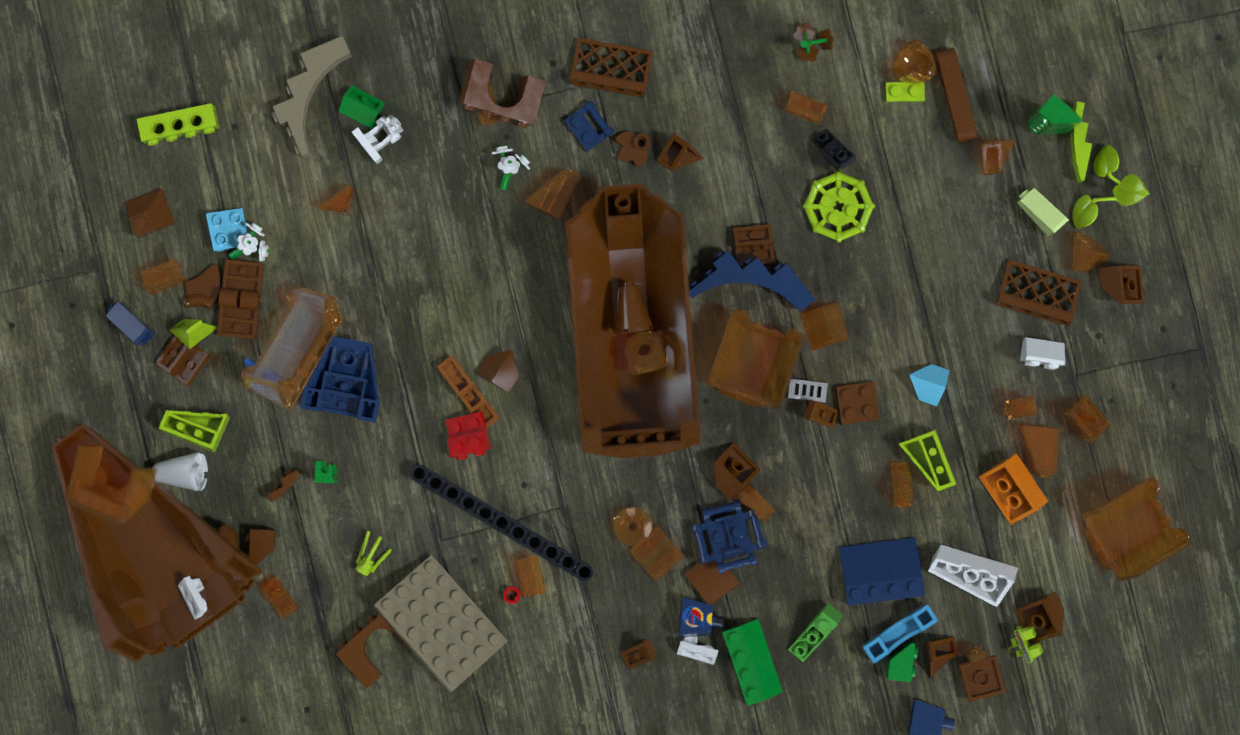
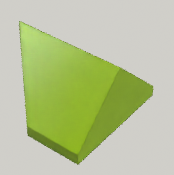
(192, 331)

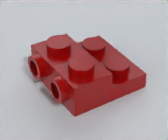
(467, 436)

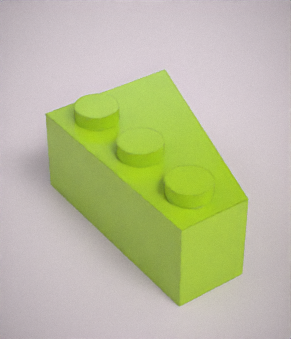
(195, 428)
(930, 458)

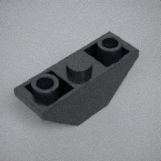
(833, 151)

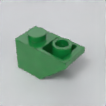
(900, 664)

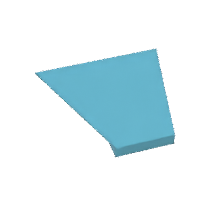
(930, 383)

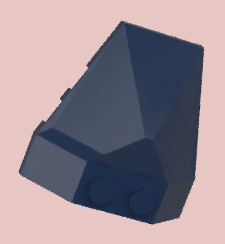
(344, 381)

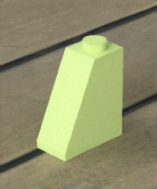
(1042, 211)

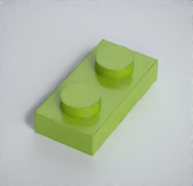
(905, 92)

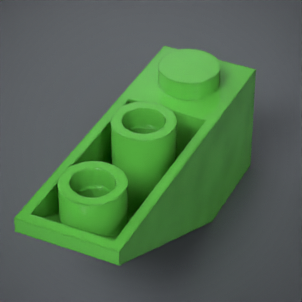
(816, 632)

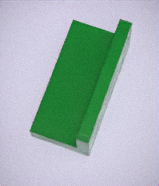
(361, 106)

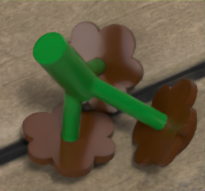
(807, 45)

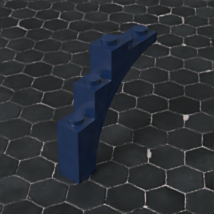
(728, 270)

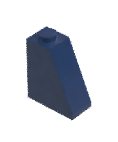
(130, 323)

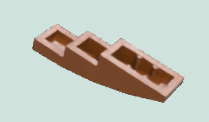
(467, 390)

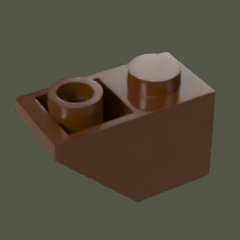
(261, 544)

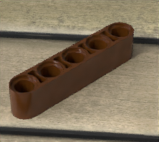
(955, 95)

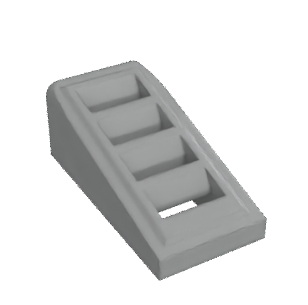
(791, 390)

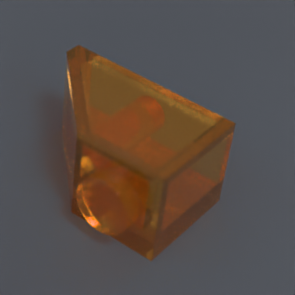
(1020, 407)

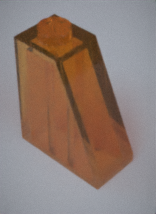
(555, 194)
(1041, 448)

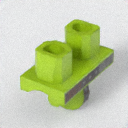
(1023, 636)

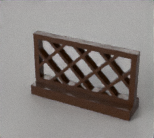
(607, 83)
(1033, 308)

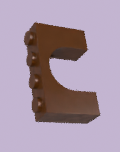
(476, 97)
(354, 653)

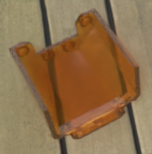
(754, 362)
(1133, 531)

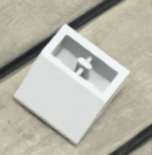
(1042, 352)

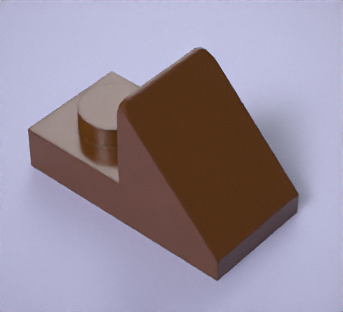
(821, 414)
(639, 654)

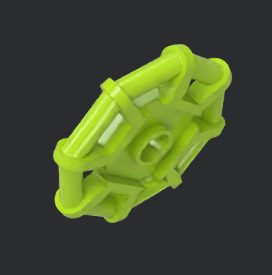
(840, 195)

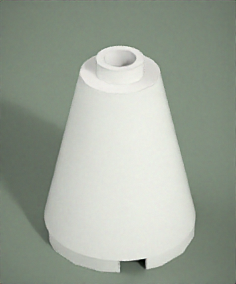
(183, 471)

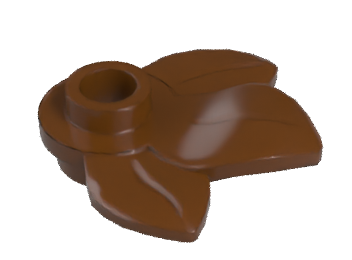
(631, 150)

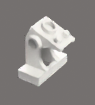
(390, 125)

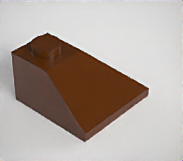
(149, 213)
(1123, 283)
(734, 471)
(1044, 615)

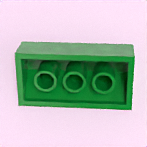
(1053, 118)
(752, 662)

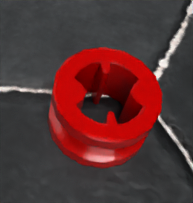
(507, 592)

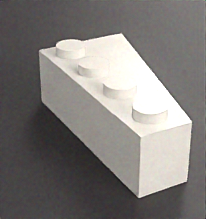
(973, 573)

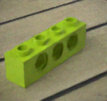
(148, 125)

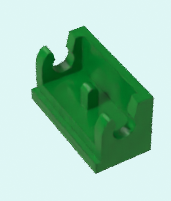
(325, 474)

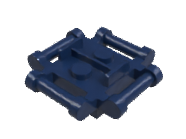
(729, 537)

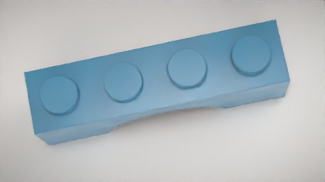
(899, 632)

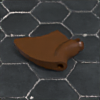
(204, 289)

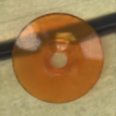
(636, 536)

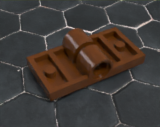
(240, 299)

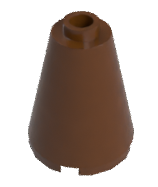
(631, 310)

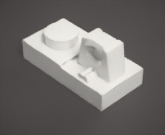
(190, 591)
(702, 653)

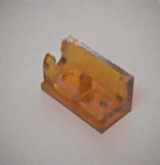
(806, 108)
(163, 276)
(530, 576)

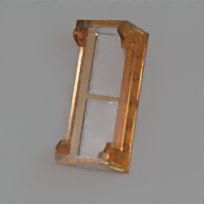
(294, 347)

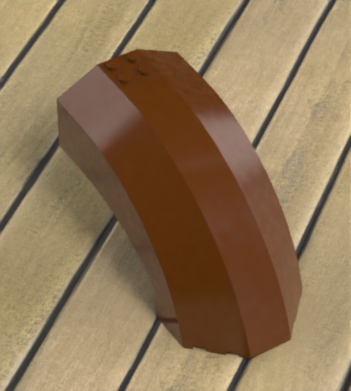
(640, 240)

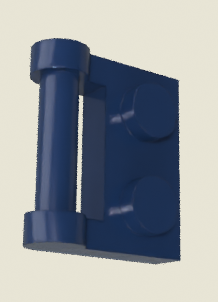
(583, 129)

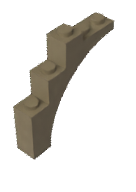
(318, 63)

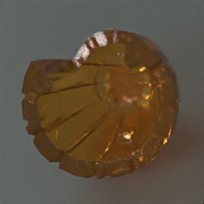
(914, 63)

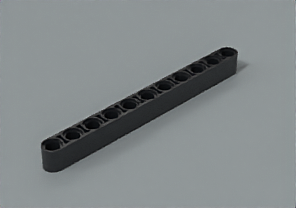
(492, 521)

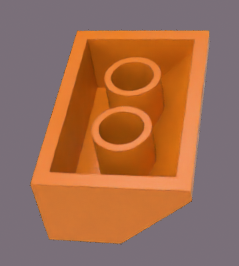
(1013, 489)

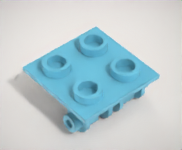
(226, 228)

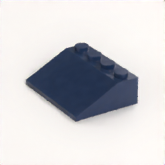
(881, 571)

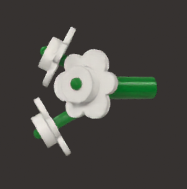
(509, 165)
(248, 243)

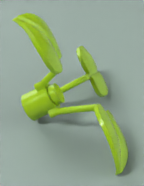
(1126, 193)

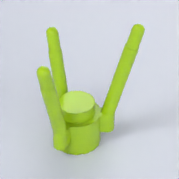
(365, 564)

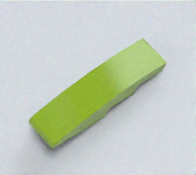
(1080, 148)

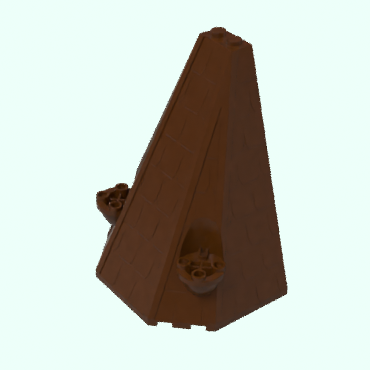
(139, 564)

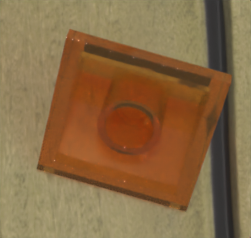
(825, 326)
(1087, 419)

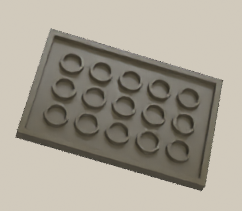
(440, 623)

